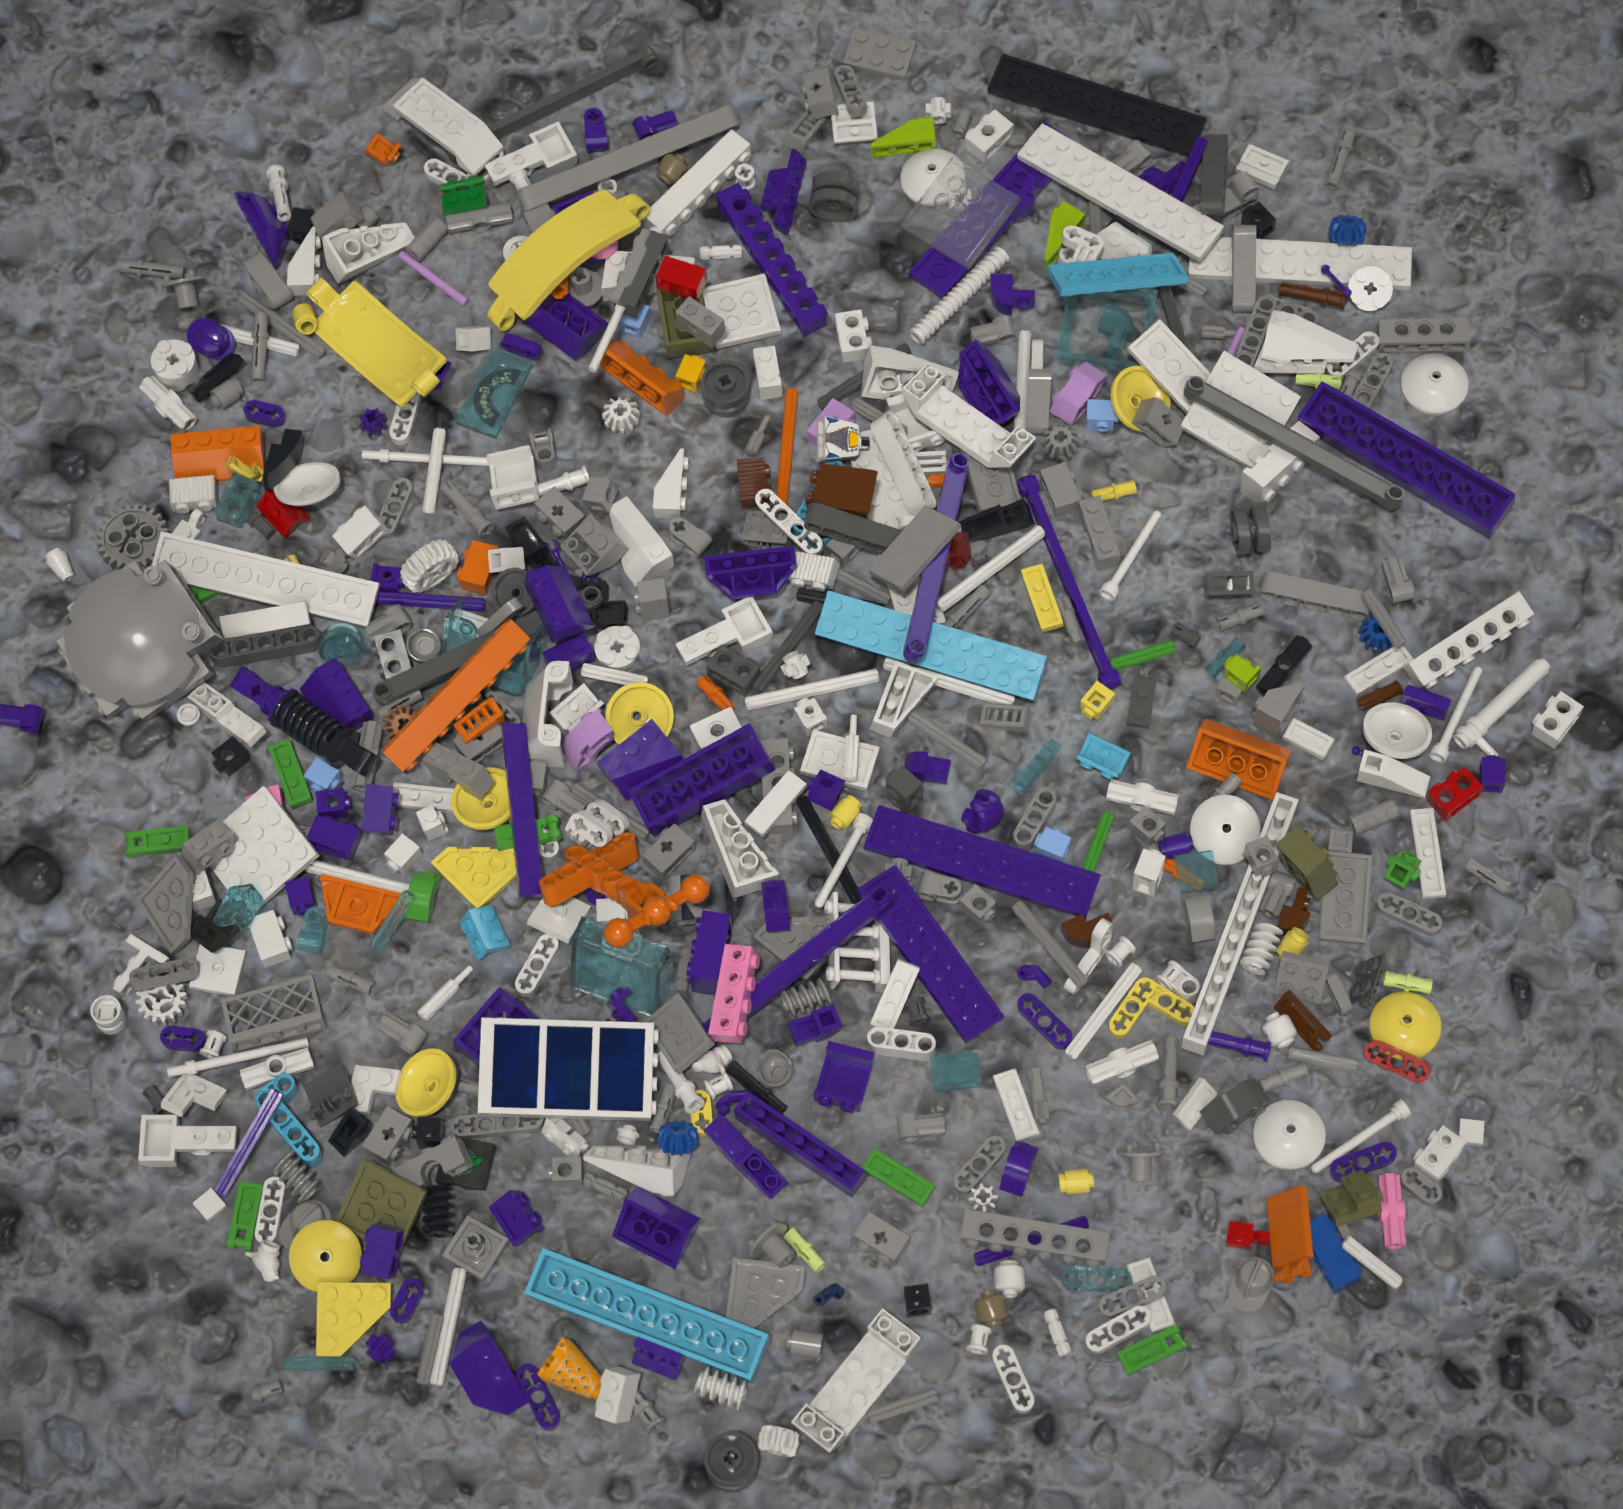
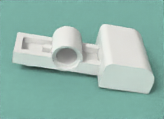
(547, 148)
(741, 624)
(164, 1137)

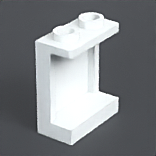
(918, 433)
(513, 477)

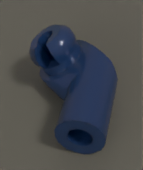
(828, 1293)

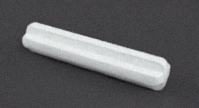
(611, 675)
(1371, 1262)

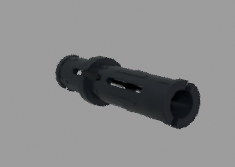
(754, 1086)

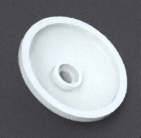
(916, 175)
(1431, 394)
(308, 484)
(1397, 730)
(1208, 832)
(1288, 1149)

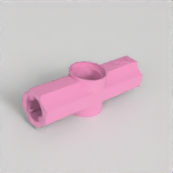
(1393, 1211)

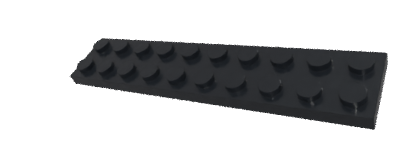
(1096, 104)

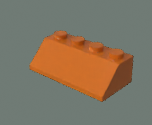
(641, 377)
(206, 451)
(1226, 750)

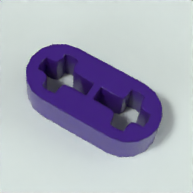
(521, 346)
(264, 413)
(183, 1033)
(401, 1299)

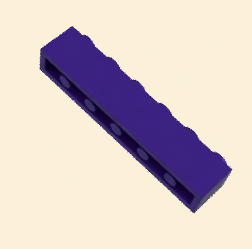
(799, 1144)

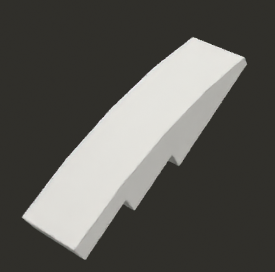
(264, 619)

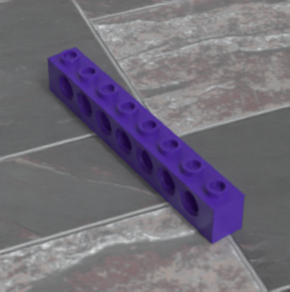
(805, 320)

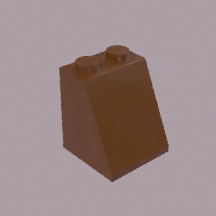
(842, 488)

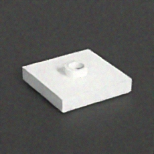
(560, 919)
(219, 970)

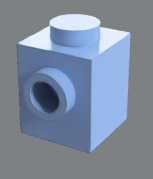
(636, 326)
(1100, 415)
(322, 776)
(1053, 844)

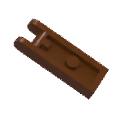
(1304, 1021)

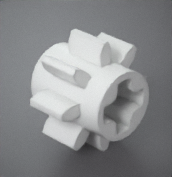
(938, 110)
(795, 665)
(982, 1191)

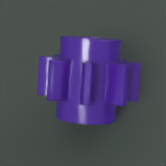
(373, 422)
(380, 1348)

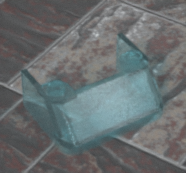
(518, 675)

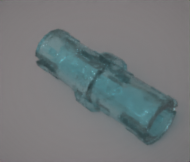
(1217, 663)

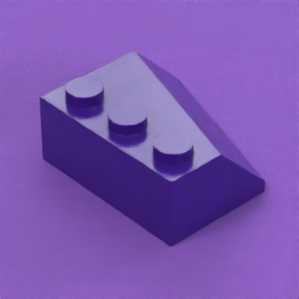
(639, 758)
(497, 1006)

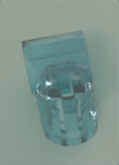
(312, 935)

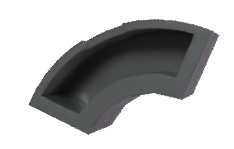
(1235, 1106)

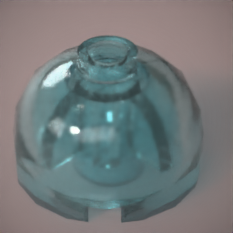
(342, 642)

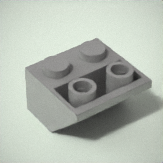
(594, 546)

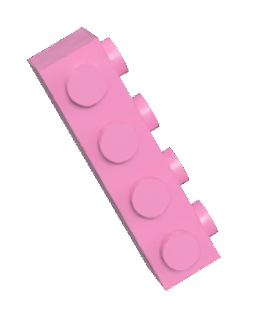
(733, 994)

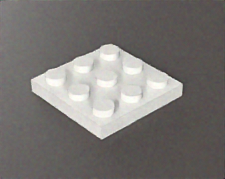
(745, 308)

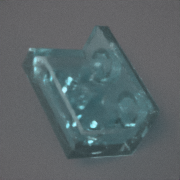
(239, 907)

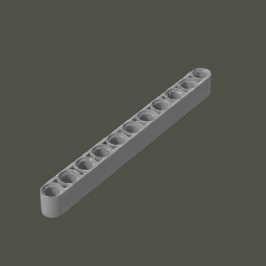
(627, 157)

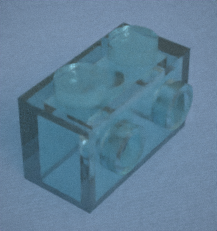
(955, 1071)

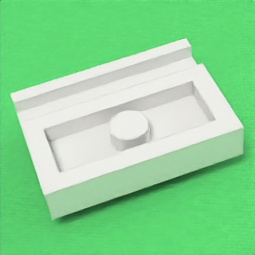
(1262, 166)

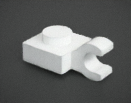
(190, 528)

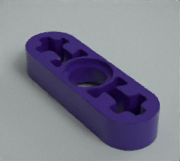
(1044, 1031)
(1377, 1149)
(551, 1409)

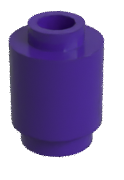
(1176, 845)

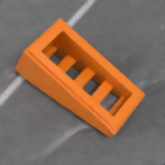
(475, 714)

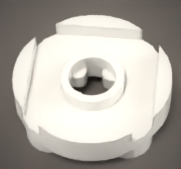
(1380, 281)
(617, 635)

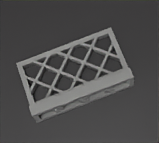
(276, 1028)

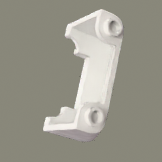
(546, 688)

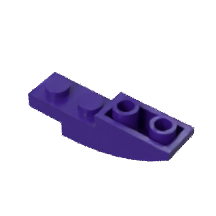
(745, 1157)

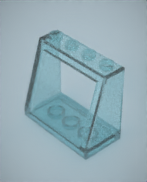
(1139, 296)
(639, 966)

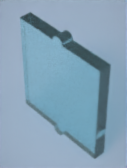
(1196, 871)

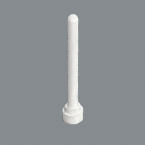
(1110, 589)
(1440, 751)
(861, 825)
(1398, 1111)

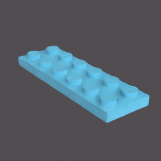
(1117, 274)

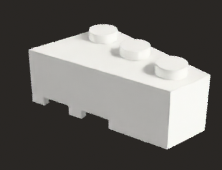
(901, 696)

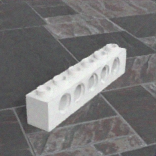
(1514, 607)

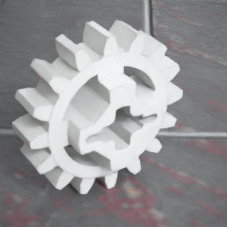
(166, 1008)

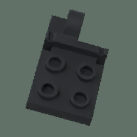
(609, 611)

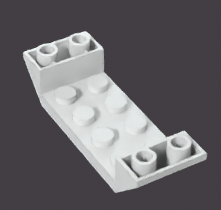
(445, 123)
(962, 422)
(858, 1382)

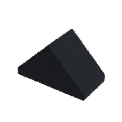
(349, 1132)

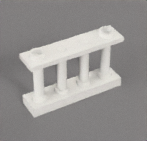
(879, 953)

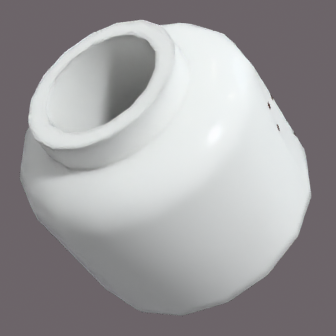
(1279, 1030)
(1009, 1278)

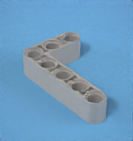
(1261, 318)

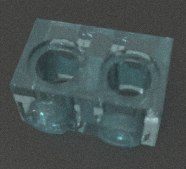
(232, 499)

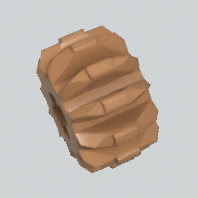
(393, 721)

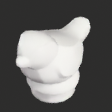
(713, 1061)
(266, 1259)

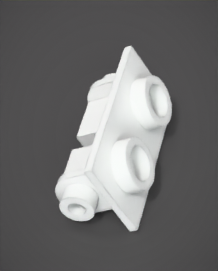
(556, 1132)

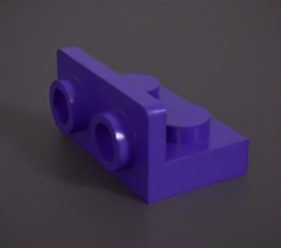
(1426, 702)
(516, 1216)
(657, 1358)

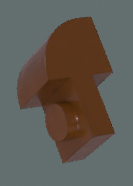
(1297, 915)
(1079, 932)

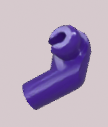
(1034, 972)
(728, 1099)

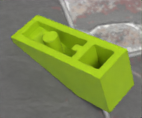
(906, 139)
(1061, 217)

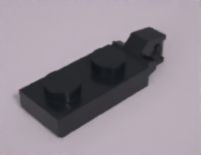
(215, 376)

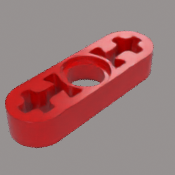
(1411, 1074)

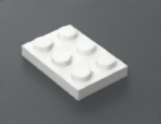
(828, 754)

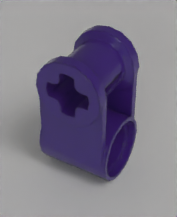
(595, 131)

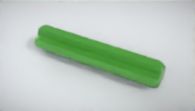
(1142, 655)
(1098, 841)

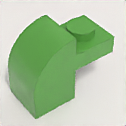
(424, 887)

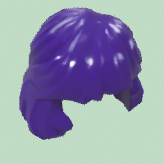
(985, 811)

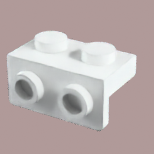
(573, 707)

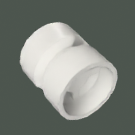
(108, 1014)

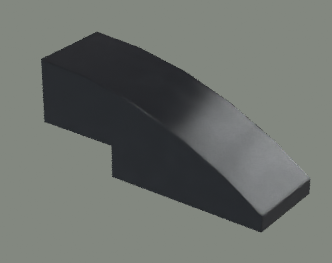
(283, 458)
(998, 521)
(534, 548)

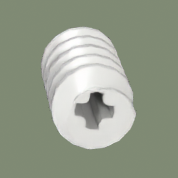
(1259, 948)
(721, 1387)

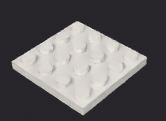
(1250, 388)
(265, 847)

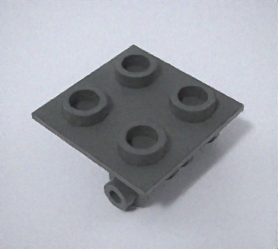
(1368, 978)
(330, 1095)

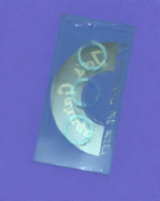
(494, 393)

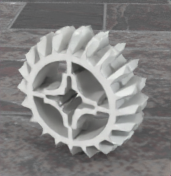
(429, 566)

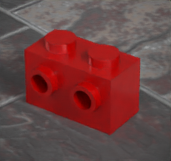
(681, 278)

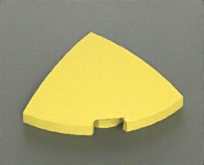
(253, 472)

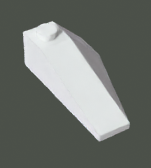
(890, 370)
(647, 552)
(645, 1168)

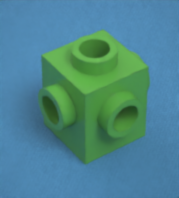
(1403, 868)

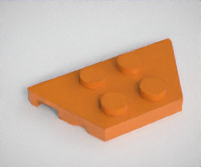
(356, 904)

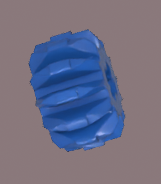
(1347, 230)
(1373, 635)
(677, 1137)

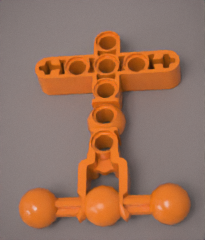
(601, 872)

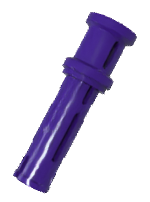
(1246, 1046)

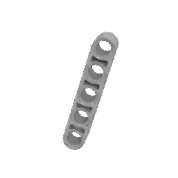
(1313, 595)

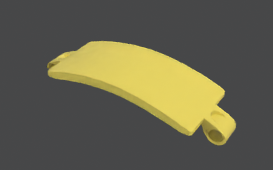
(558, 250)
(375, 342)

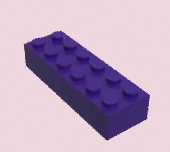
(701, 779)

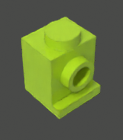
(1241, 672)

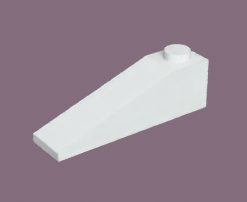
(356, 250)
(1297, 338)

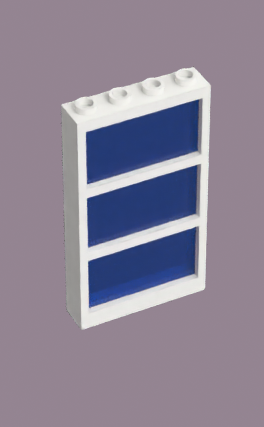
(567, 1069)

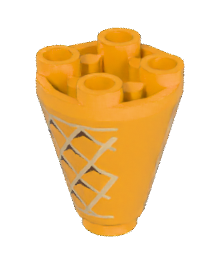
(571, 1370)

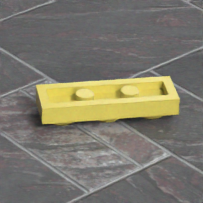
(1041, 598)

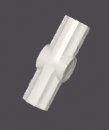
(168, 403)
(1142, 795)
(1121, 1063)
(262, 1073)

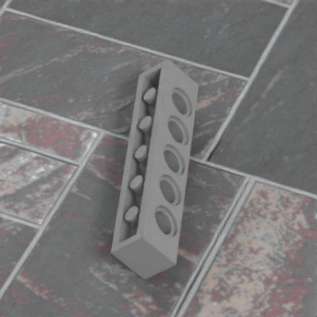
(1095, 1239)

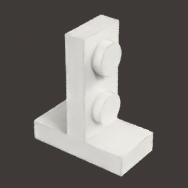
(145, 957)

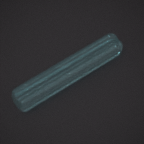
(392, 920)
(319, 1363)

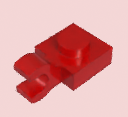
(1242, 1235)

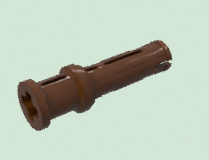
(1323, 296)

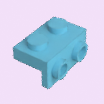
(1104, 756)
(484, 931)

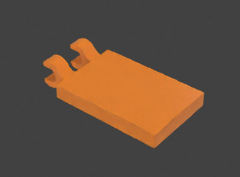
(1290, 1234)

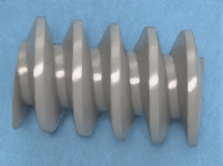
(805, 997)
(296, 1178)

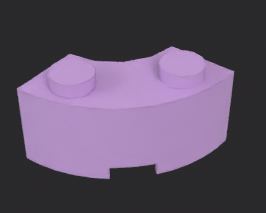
(1083, 384)
(586, 740)

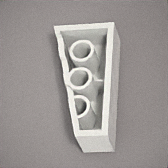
(1273, 470)
(736, 851)

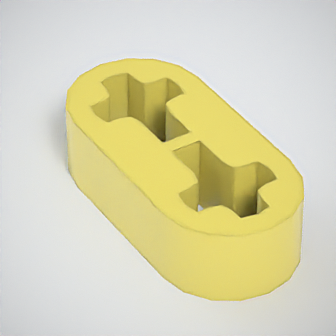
(706, 1112)

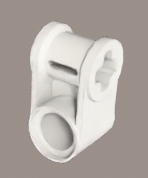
(1176, 979)

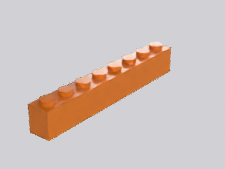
(455, 695)

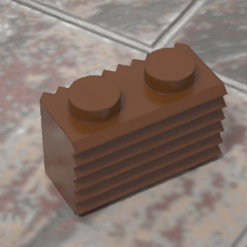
(752, 478)

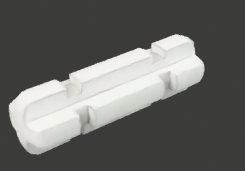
(721, 252)
(1057, 1332)

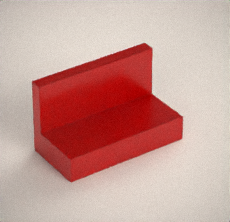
(281, 515)

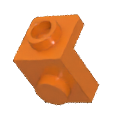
(382, 150)

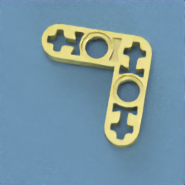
(1150, 999)

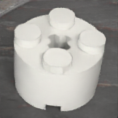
(174, 364)

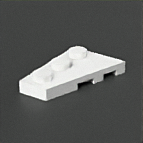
(1295, 366)

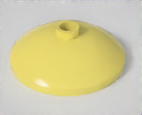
(1134, 385)
(641, 698)
(474, 811)
(1415, 1037)
(426, 1082)
(325, 1237)

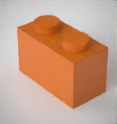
(475, 572)

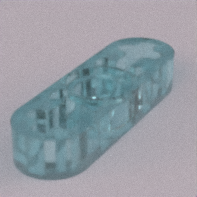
(1036, 767)
(1078, 1271)

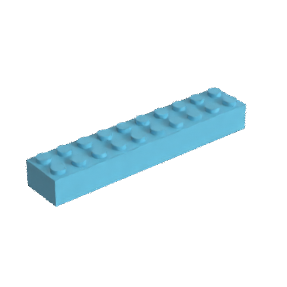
(947, 651)
(647, 1315)

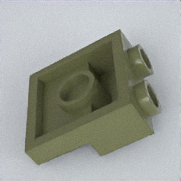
(1352, 1199)

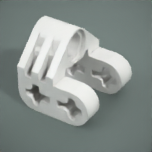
(1079, 247)
(587, 825)

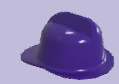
(210, 338)

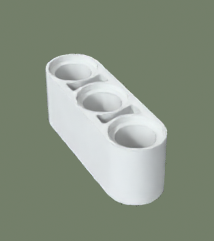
(910, 1051)

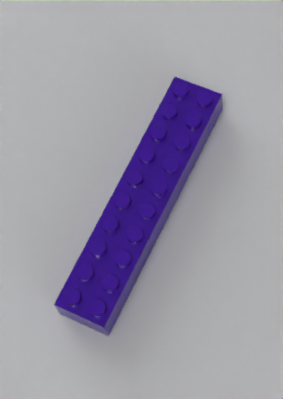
(1407, 460)

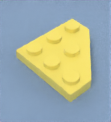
(477, 872)
(347, 1313)

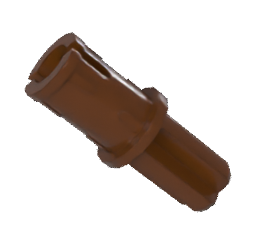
(1379, 695)

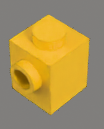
(690, 372)

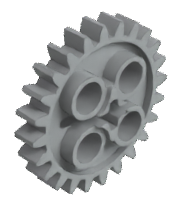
(131, 536)

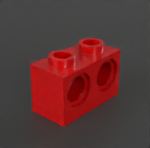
(1458, 797)

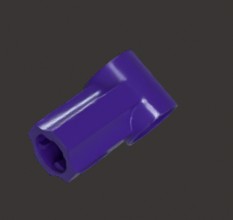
(647, 126)
(25, 718)

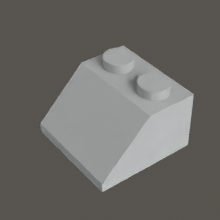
(1277, 709)

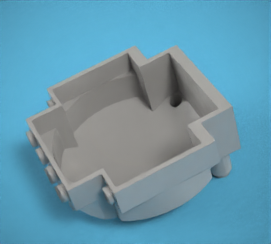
(138, 640)

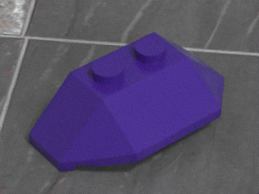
(265, 225)
(987, 383)
(751, 572)
(485, 1372)

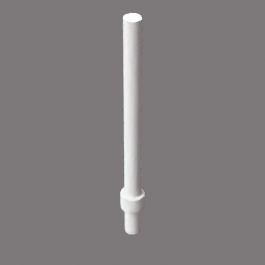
(385, 455)
(191, 1067)

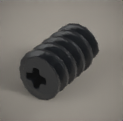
(436, 1211)

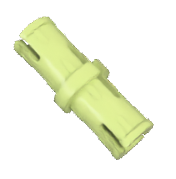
(1315, 379)
(1407, 982)
(805, 1250)

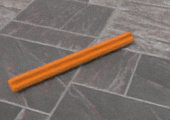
(787, 445)

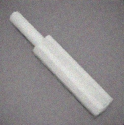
(851, 752)
(442, 995)

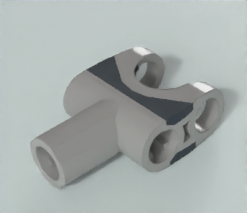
(687, 912)

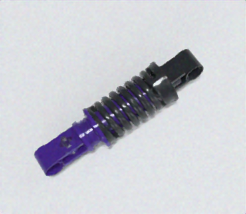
(305, 722)

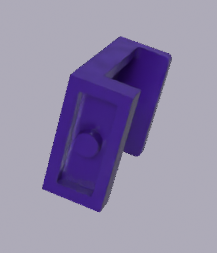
(844, 1077)

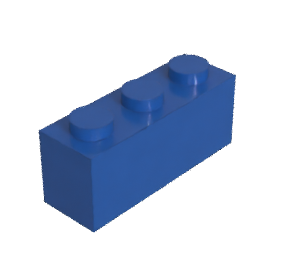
(1330, 1257)

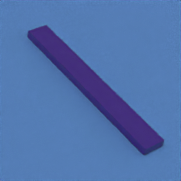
(521, 809)

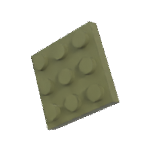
(380, 1198)

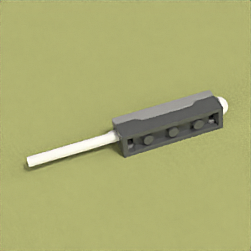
(633, 283)

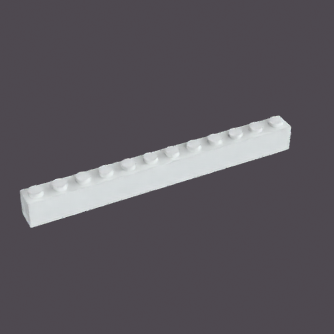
(1236, 933)

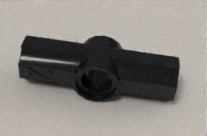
(1292, 657)

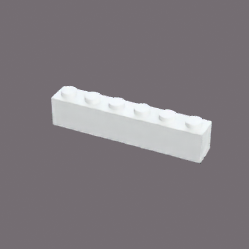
(699, 183)

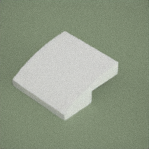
(854, 128)

